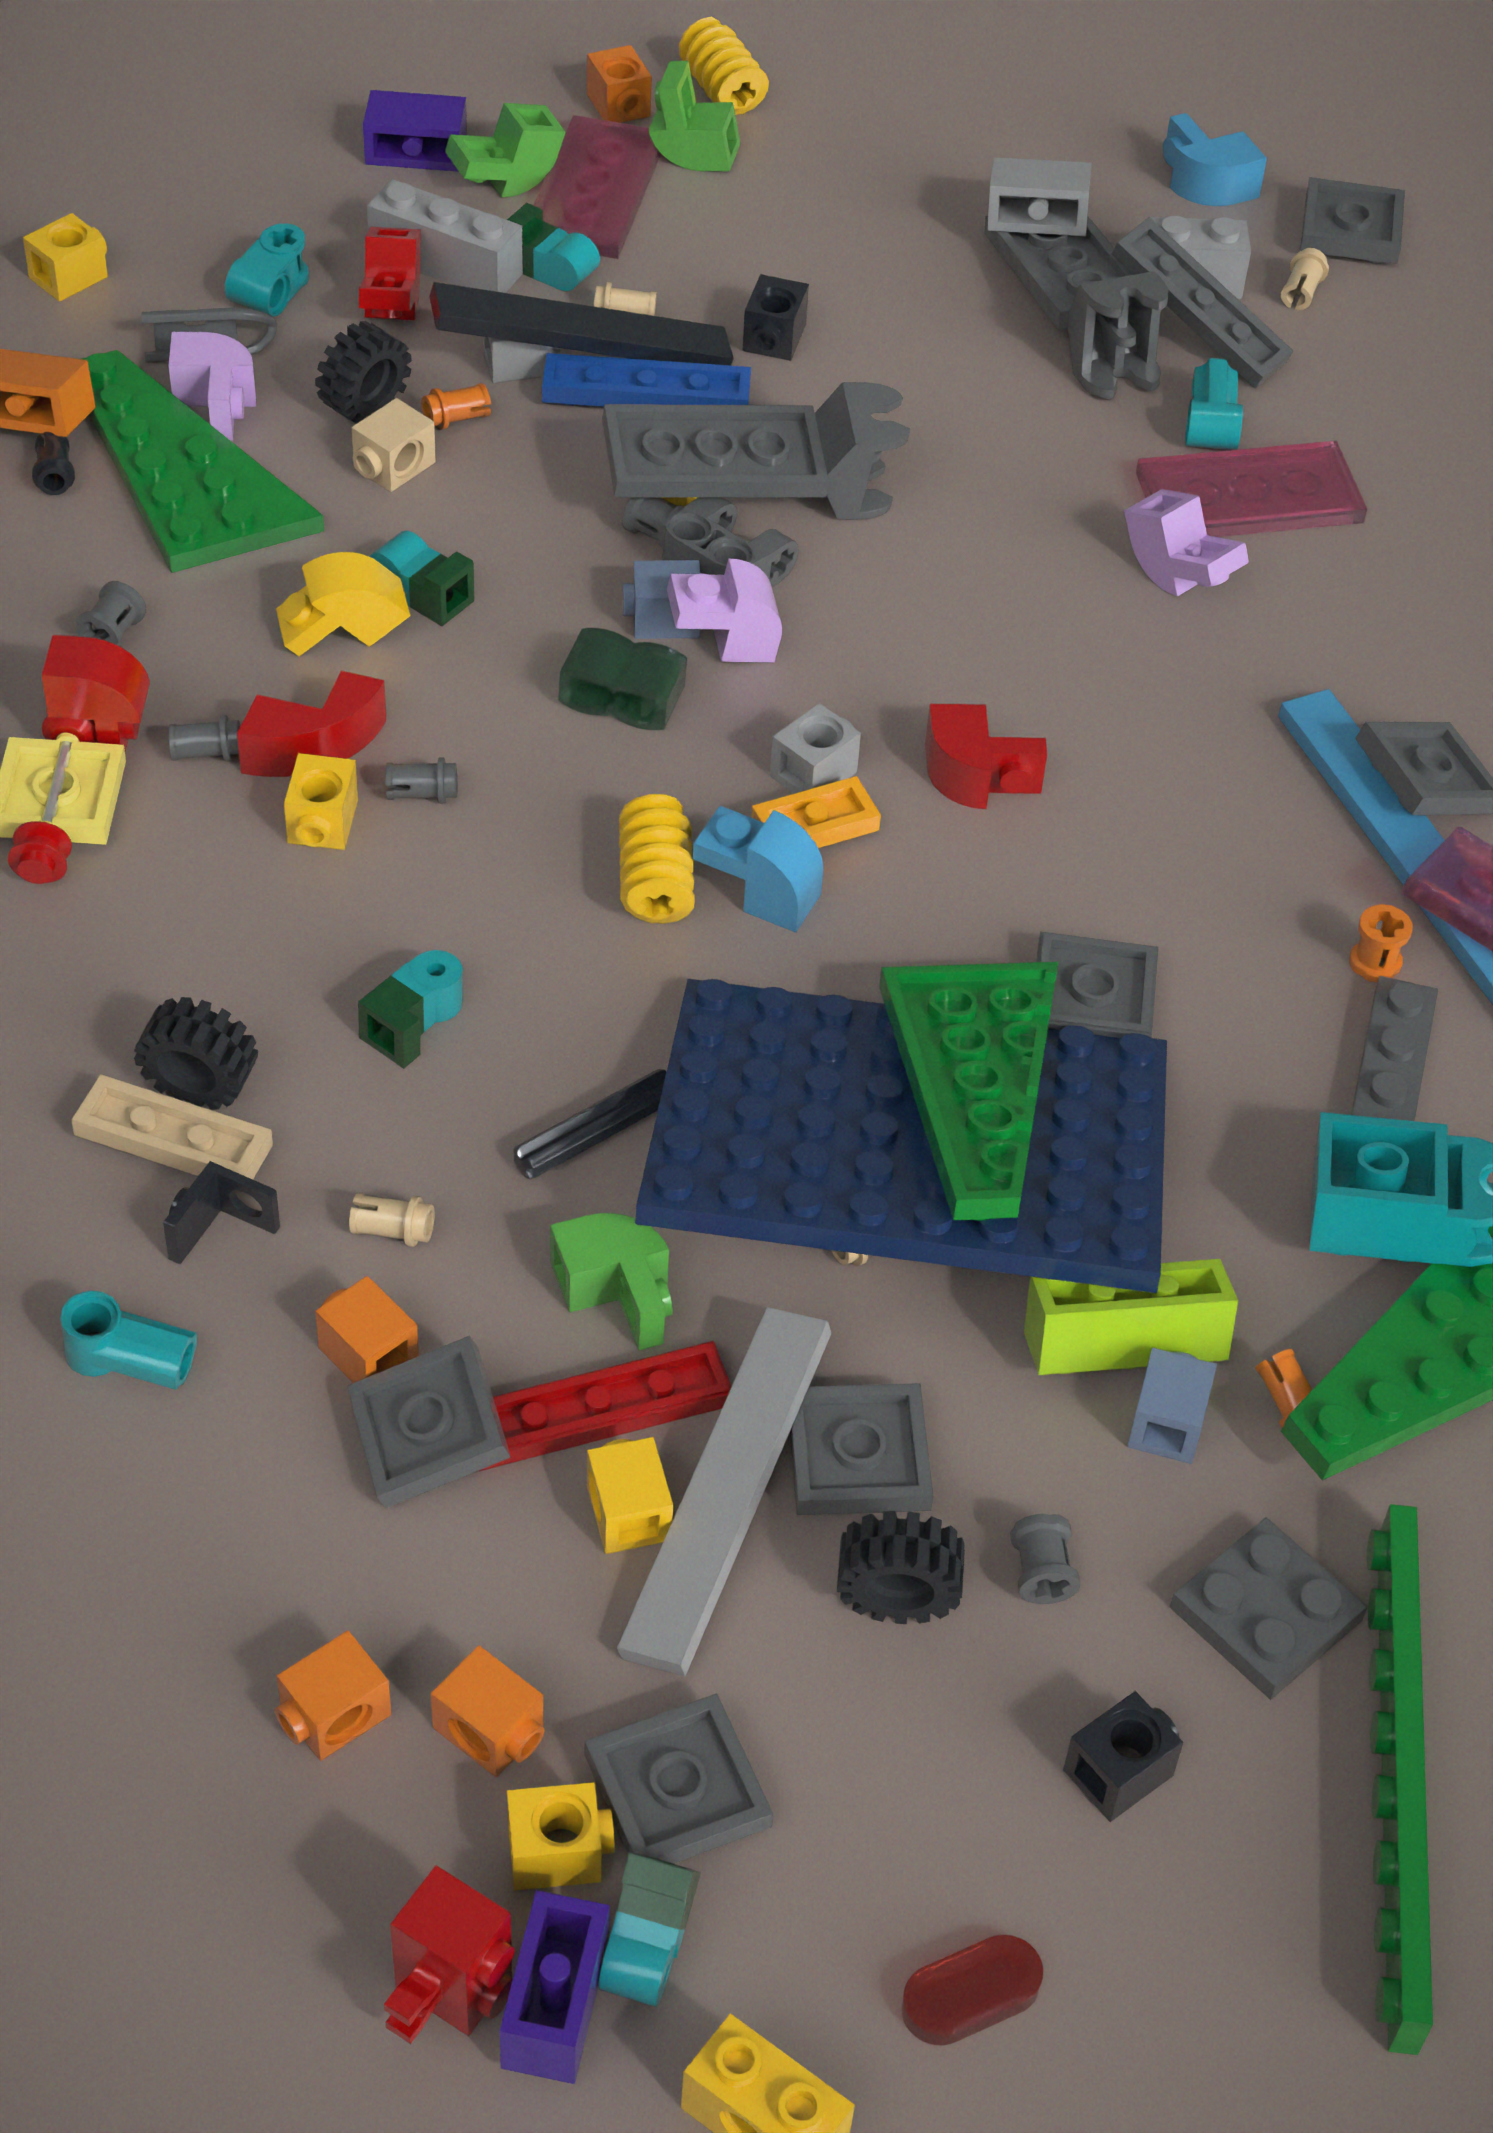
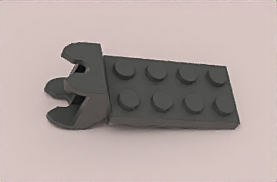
(1097, 299)
(758, 449)

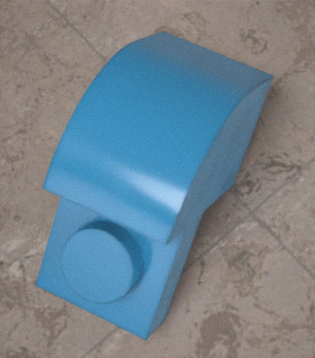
(1215, 169)
(773, 858)

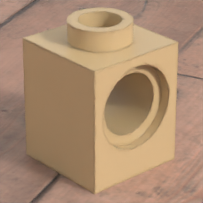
(393, 444)

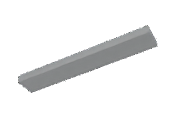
(724, 1492)

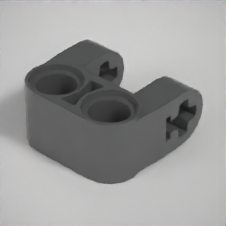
(704, 534)

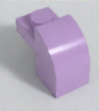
(212, 373)
(1174, 545)
(734, 605)

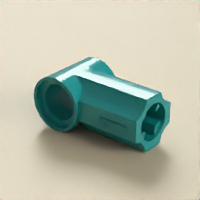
(1213, 411)
(127, 1342)

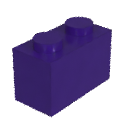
(412, 129)
(554, 1987)

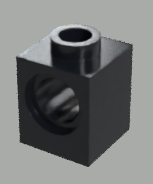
(775, 317)
(1115, 1780)

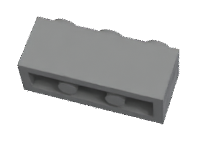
(456, 240)

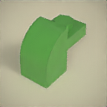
(692, 132)
(516, 155)
(611, 1260)

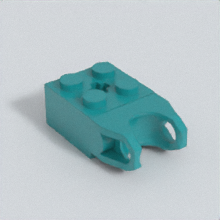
(1401, 1191)

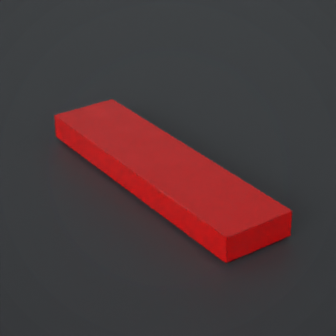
(612, 1401)

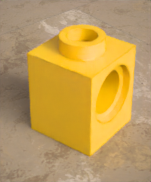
(65, 256)
(321, 801)
(629, 1494)
(546, 1863)

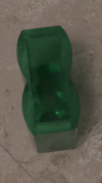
(622, 678)

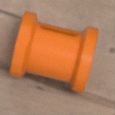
(1382, 942)

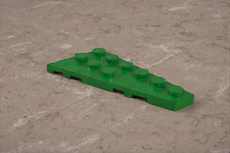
(185, 476)
(975, 1068)
(1405, 1375)

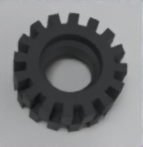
(362, 371)
(196, 1053)
(901, 1567)

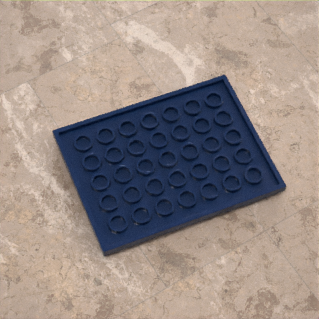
(804, 1132)

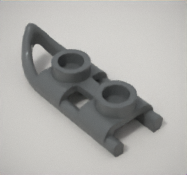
(216, 321)

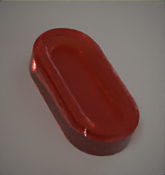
(972, 1989)

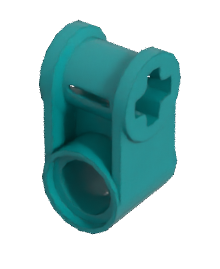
(269, 270)

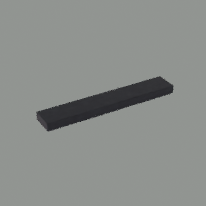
(576, 326)

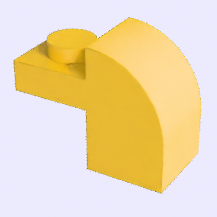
(342, 592)

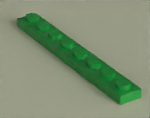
(1400, 1791)

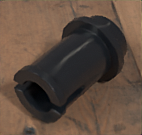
(53, 470)

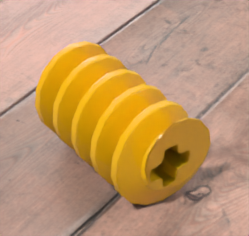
(723, 65)
(656, 859)

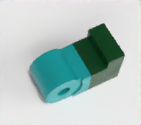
(552, 253)
(429, 576)
(410, 1003)
(647, 1928)

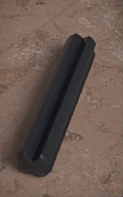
(590, 1126)

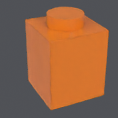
(365, 1331)

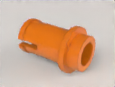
(456, 405)
(1284, 1381)

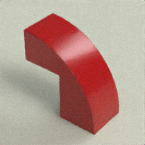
(281, 729)

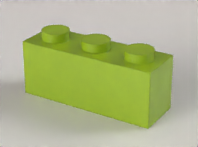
(1109, 1328)

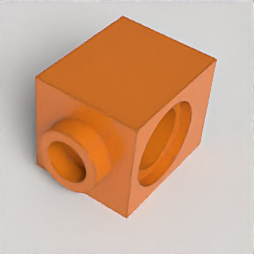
(619, 84)
(332, 1696)
(488, 1712)

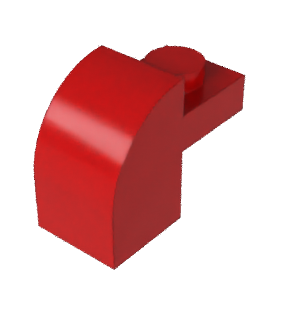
(391, 273)
(96, 683)
(970, 764)

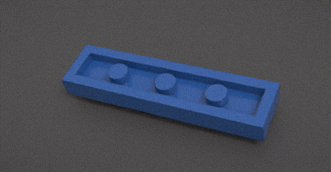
(637, 381)

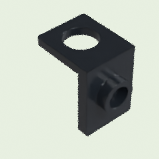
(208, 1195)

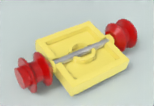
(57, 795)

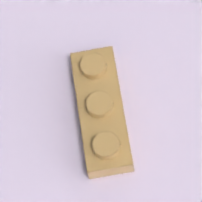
(169, 1129)

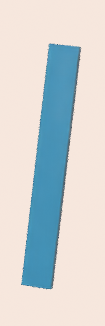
(1402, 839)

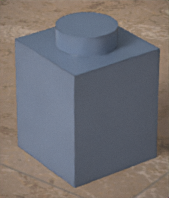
(649, 600)
(1172, 1405)

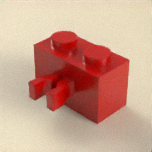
(448, 1957)

